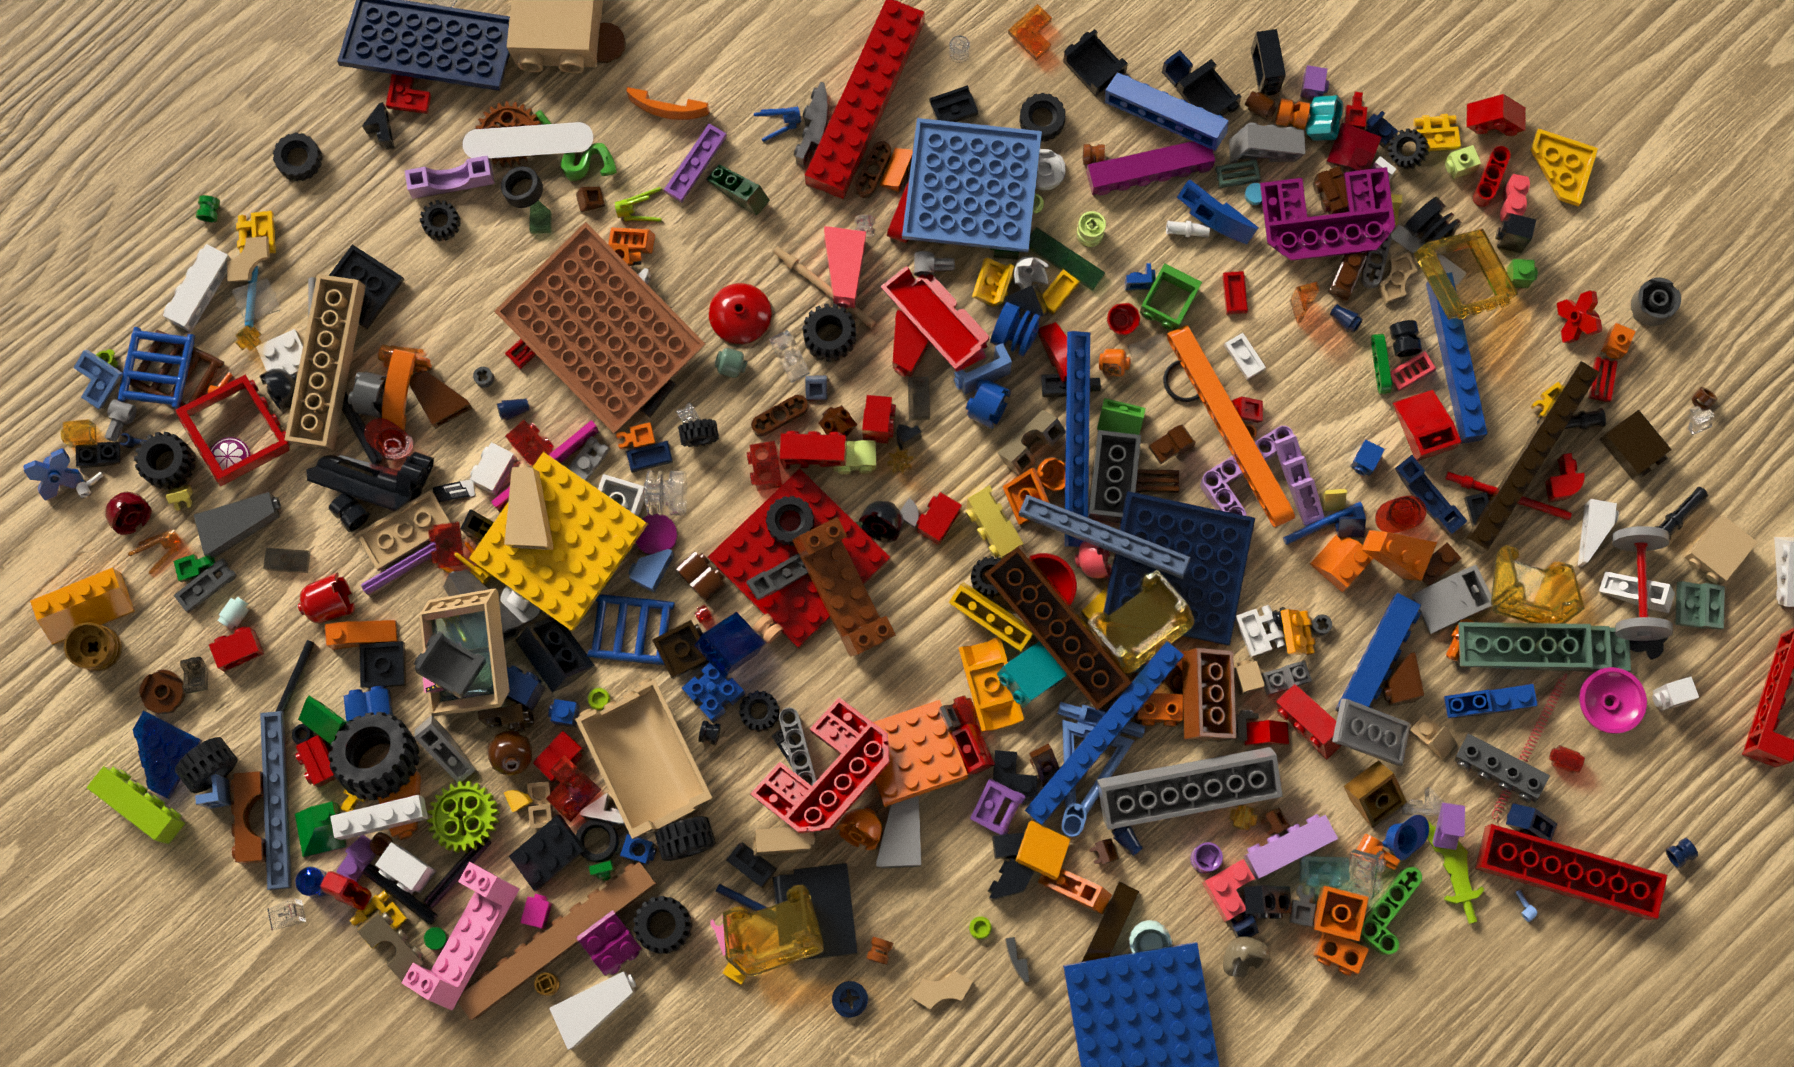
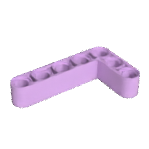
(1223, 479)

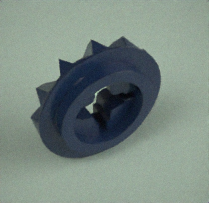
(858, 1005)

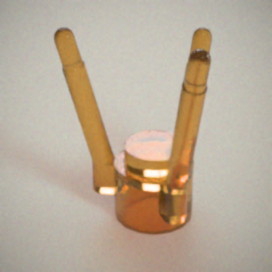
(385, 353)
(168, 539)

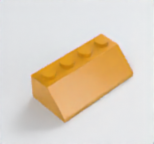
(90, 600)

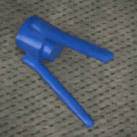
(790, 116)

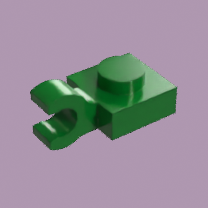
(190, 566)
(602, 870)

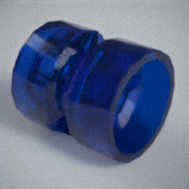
(309, 882)

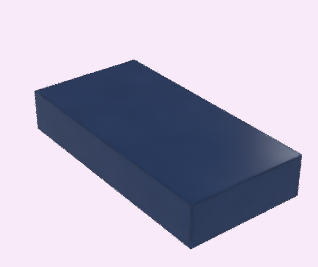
(649, 456)

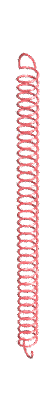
(1528, 743)

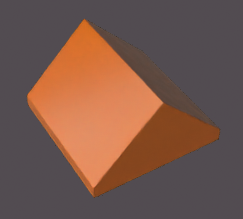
(1023, 485)

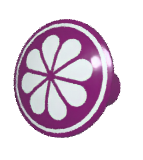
(229, 451)

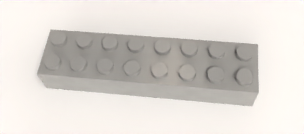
(1189, 788)

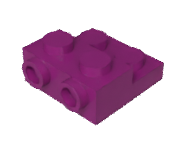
(609, 943)

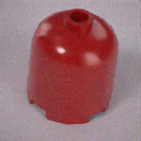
(326, 599)

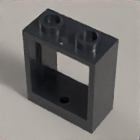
(1268, 62)

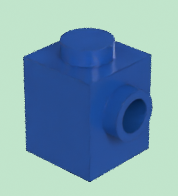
(564, 713)

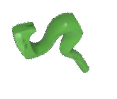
(577, 172)

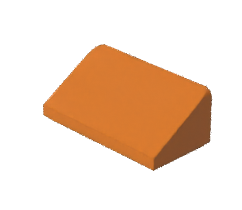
(897, 169)

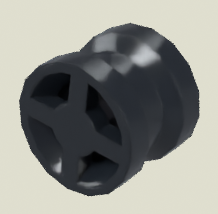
(709, 732)

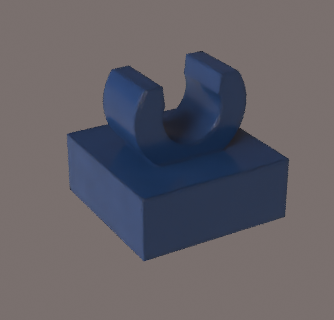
(1245, 927)

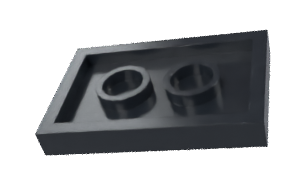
(547, 852)

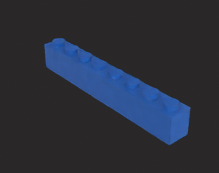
(1458, 372)

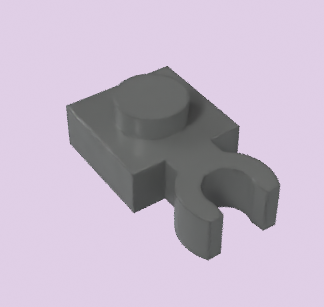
(1302, 910)

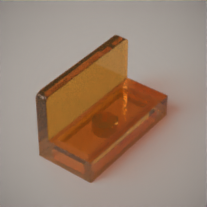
(1301, 297)

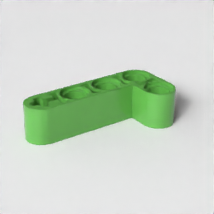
(1392, 907)

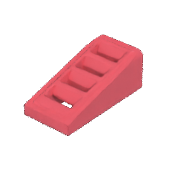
(1426, 360)

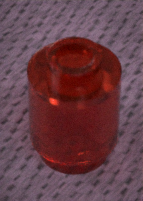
(965, 710)
(1566, 759)

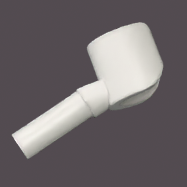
(83, 487)

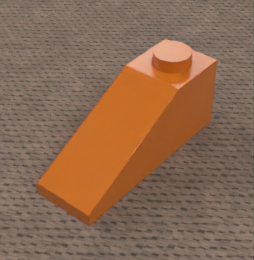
(353, 633)
(1079, 890)

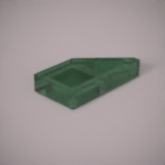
(540, 218)

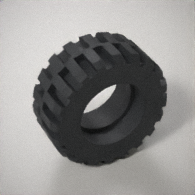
(360, 737)

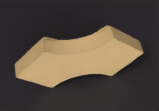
(254, 251)
(1394, 286)
(952, 987)

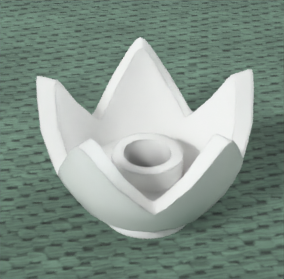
(1030, 270)

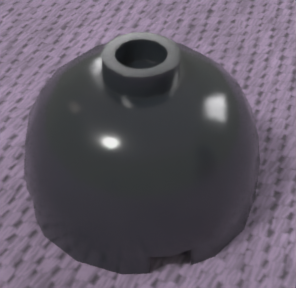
(280, 387)
(882, 520)

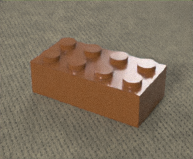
(1208, 695)

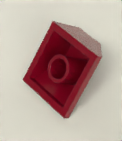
(1353, 148)

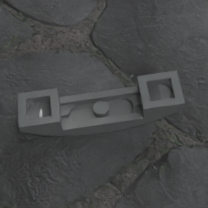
(778, 577)

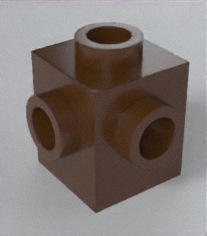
(837, 420)

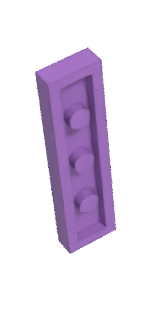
(695, 163)

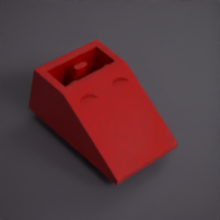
(1426, 425)

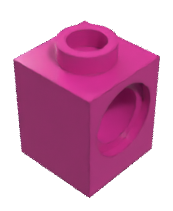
(536, 911)

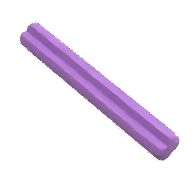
(398, 569)

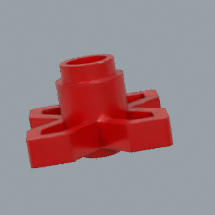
(1579, 316)

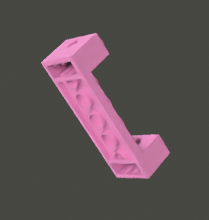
(468, 940)

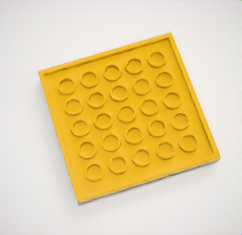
(588, 539)

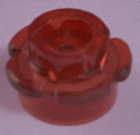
(703, 614)

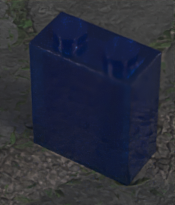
(730, 644)

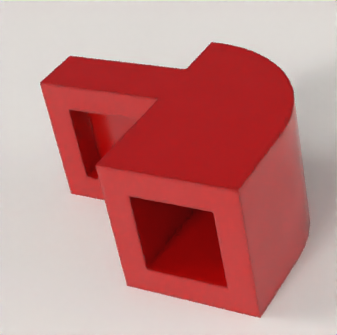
(1568, 483)

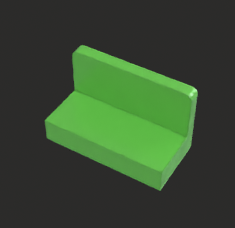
(1120, 417)

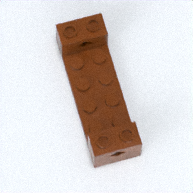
(842, 588)

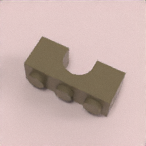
(1040, 430)
(380, 928)

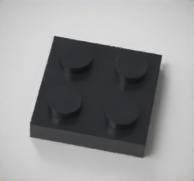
(382, 664)

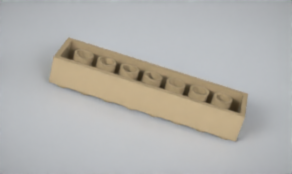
(325, 362)

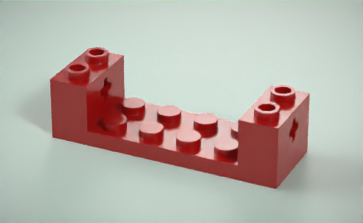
(1762, 742)

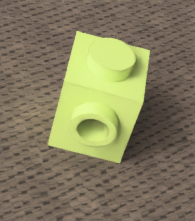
(1462, 162)

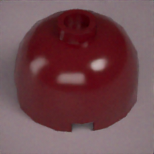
(126, 512)

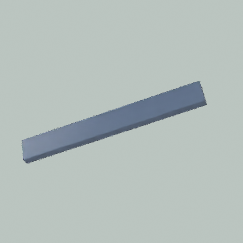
(1104, 536)
(275, 800)

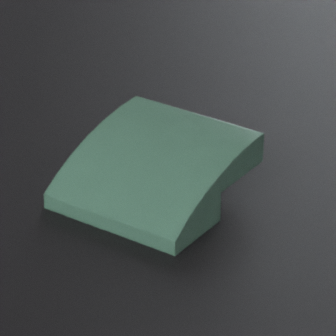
(1700, 605)

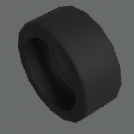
(528, 198)
(614, 840)

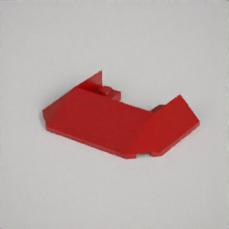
(861, 760)

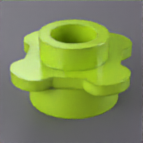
(109, 354)

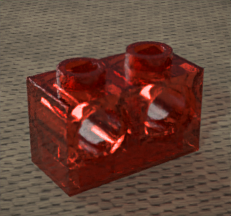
(768, 465)

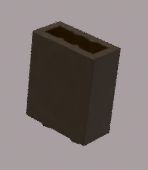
(1636, 445)

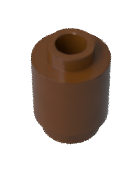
(1260, 105)

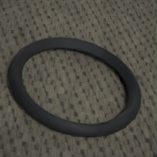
(1165, 381)

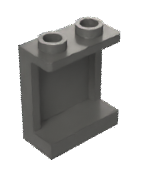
(449, 665)

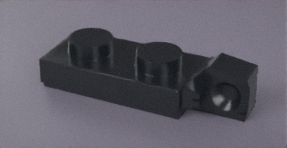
(1054, 387)

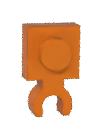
(640, 436)

